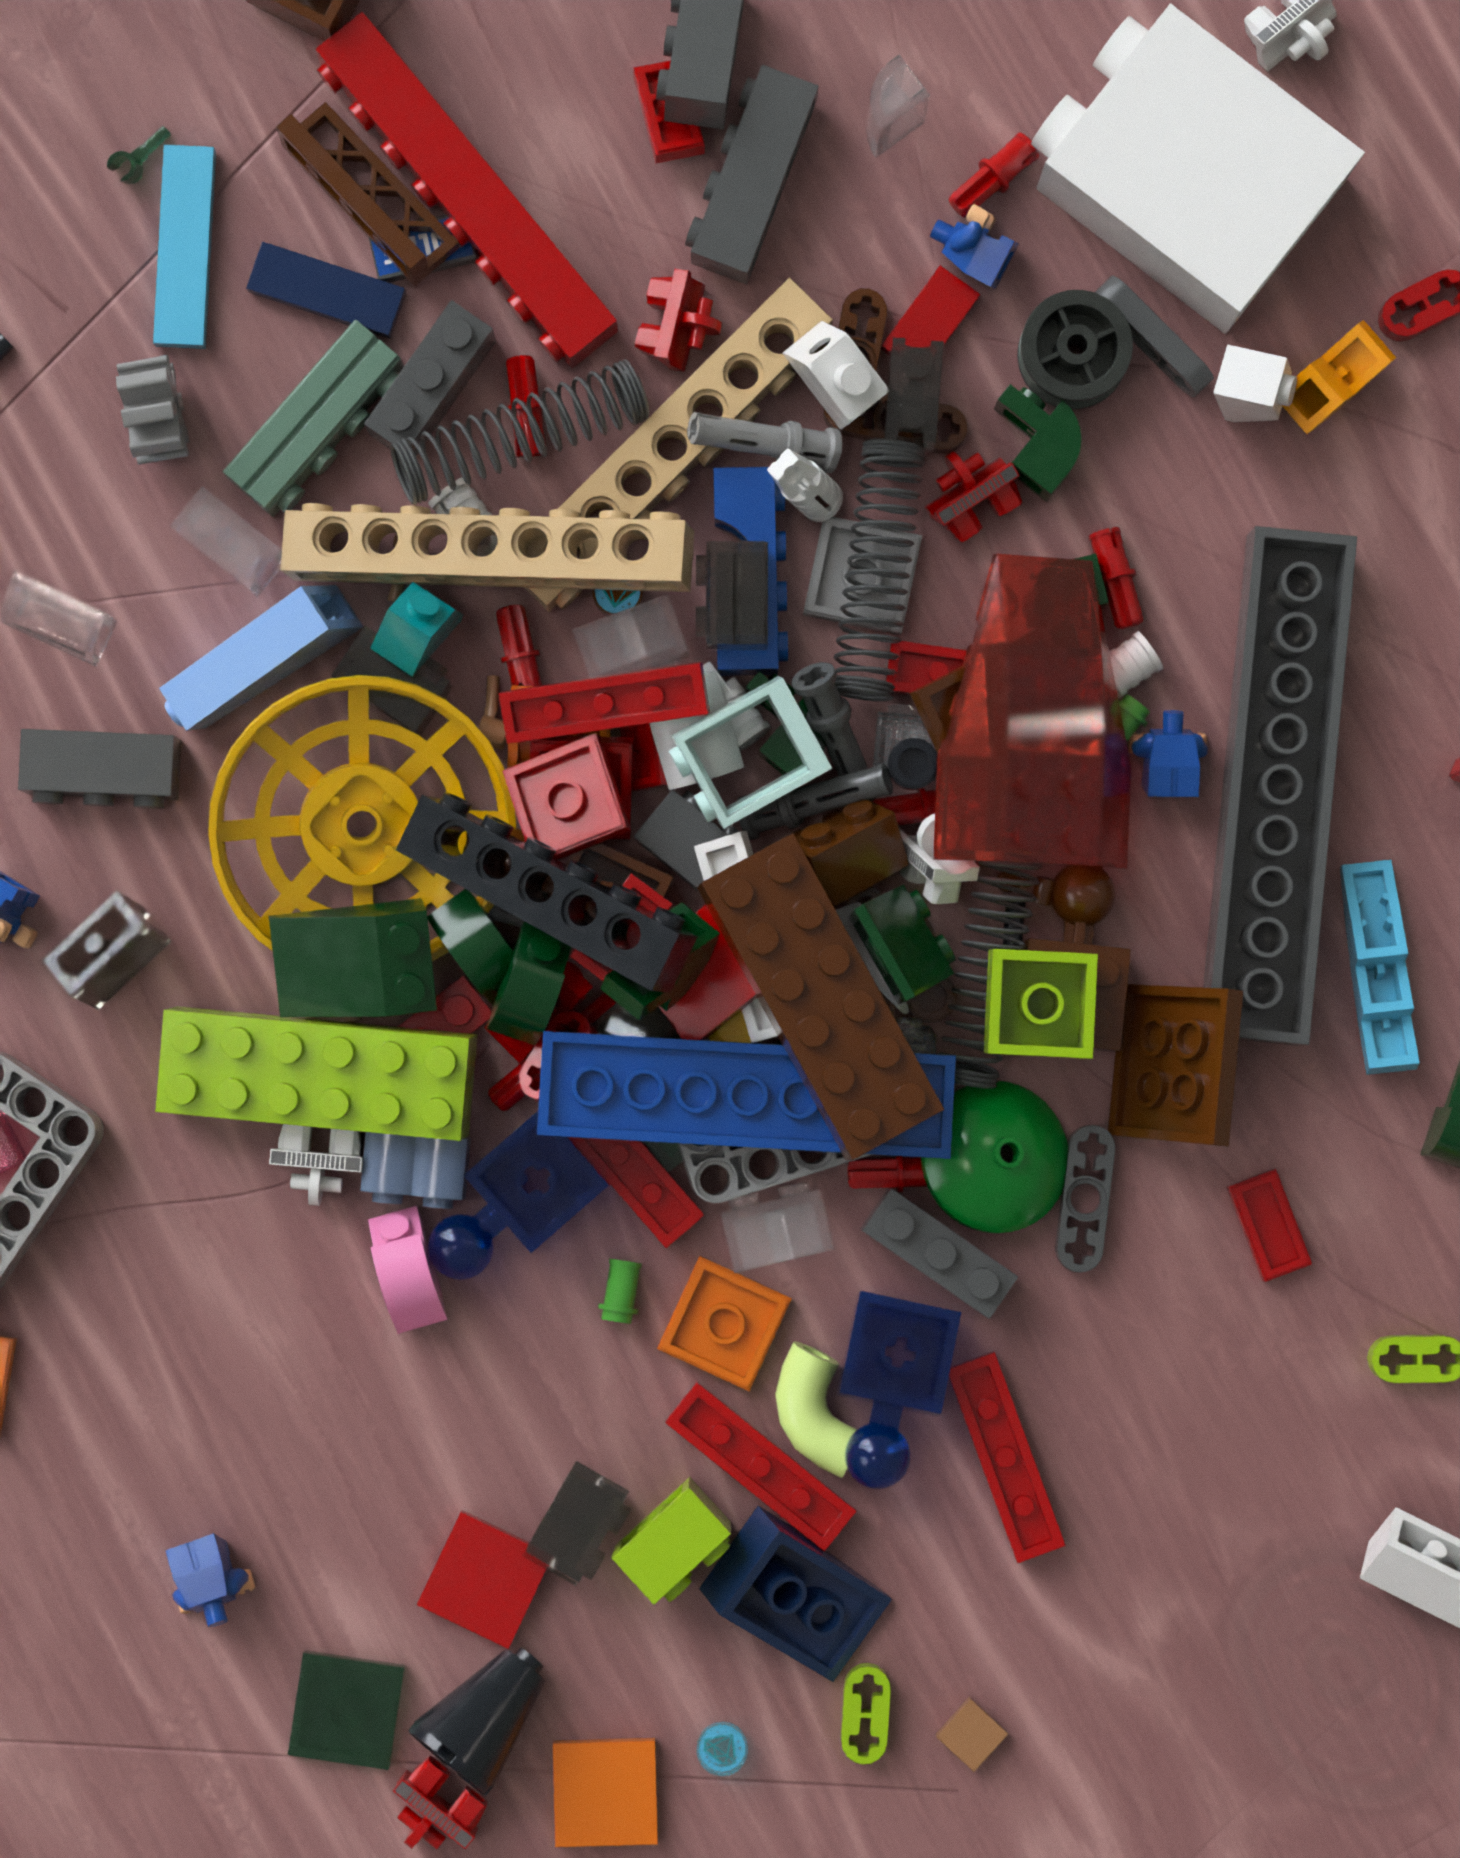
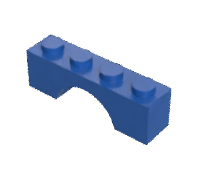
(746, 508)

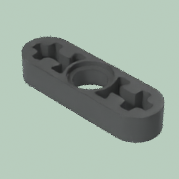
(1158, 339)
(1069, 1235)

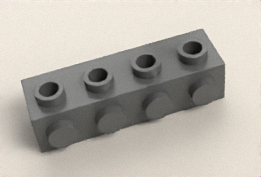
(753, 174)

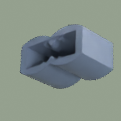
(415, 1168)

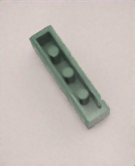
(314, 420)

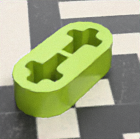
(1417, 1346)
(877, 1713)

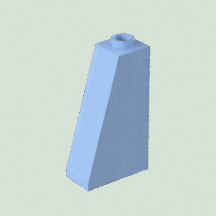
(260, 655)

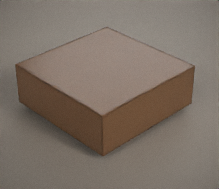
(971, 1734)

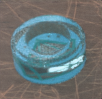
(722, 1748)

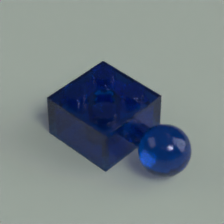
(464, 1243)
(878, 1451)

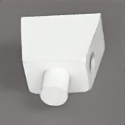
(837, 373)

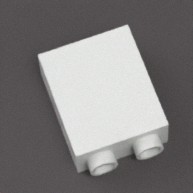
(1192, 164)

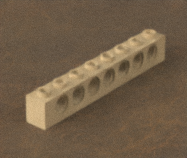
(786, 312)
(663, 568)

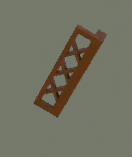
(361, 200)

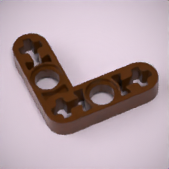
(875, 329)

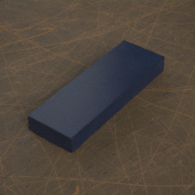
(325, 289)

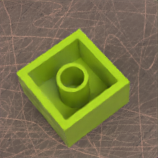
(1040, 1003)
(673, 1542)

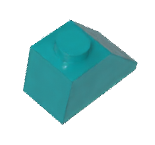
(414, 628)

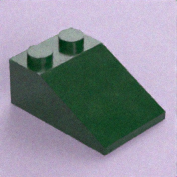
(902, 943)
(354, 961)

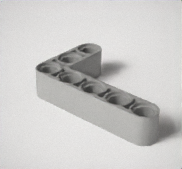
(52, 1144)
(736, 1164)

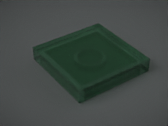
(346, 1710)

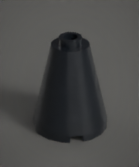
(482, 1718)

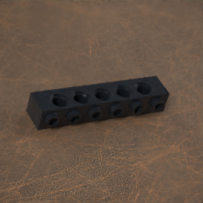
(433, 842)

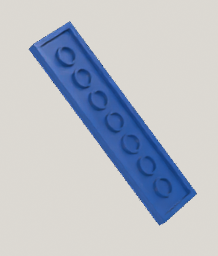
(705, 1095)

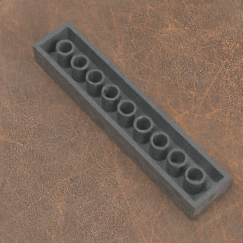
(1280, 778)

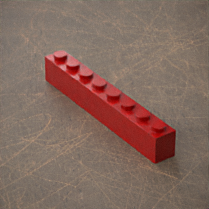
(466, 190)

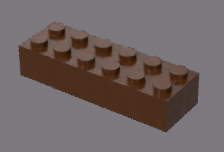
(820, 997)

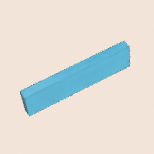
(184, 246)

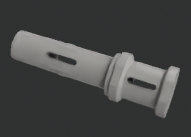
(751, 437)

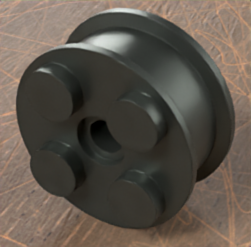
(1082, 320)

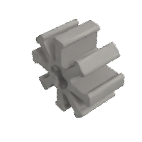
(152, 409)

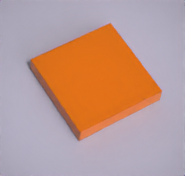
(724, 1323)
(605, 1792)

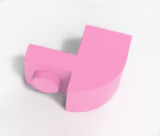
(406, 1270)

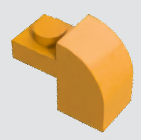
(1338, 376)

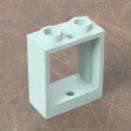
(796, 728)

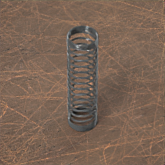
(628, 390)
(895, 454)
(977, 1073)

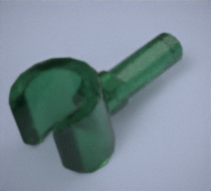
(137, 156)

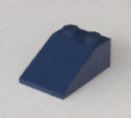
(793, 1594)

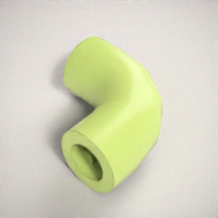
(804, 1408)

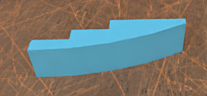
(1379, 967)

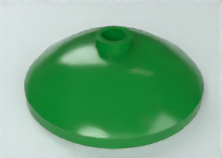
(977, 1183)

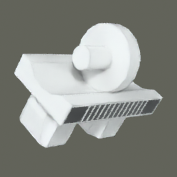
(1292, 33)
(940, 877)
(295, 1151)

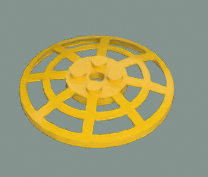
(339, 795)

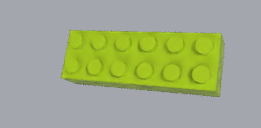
(316, 1073)

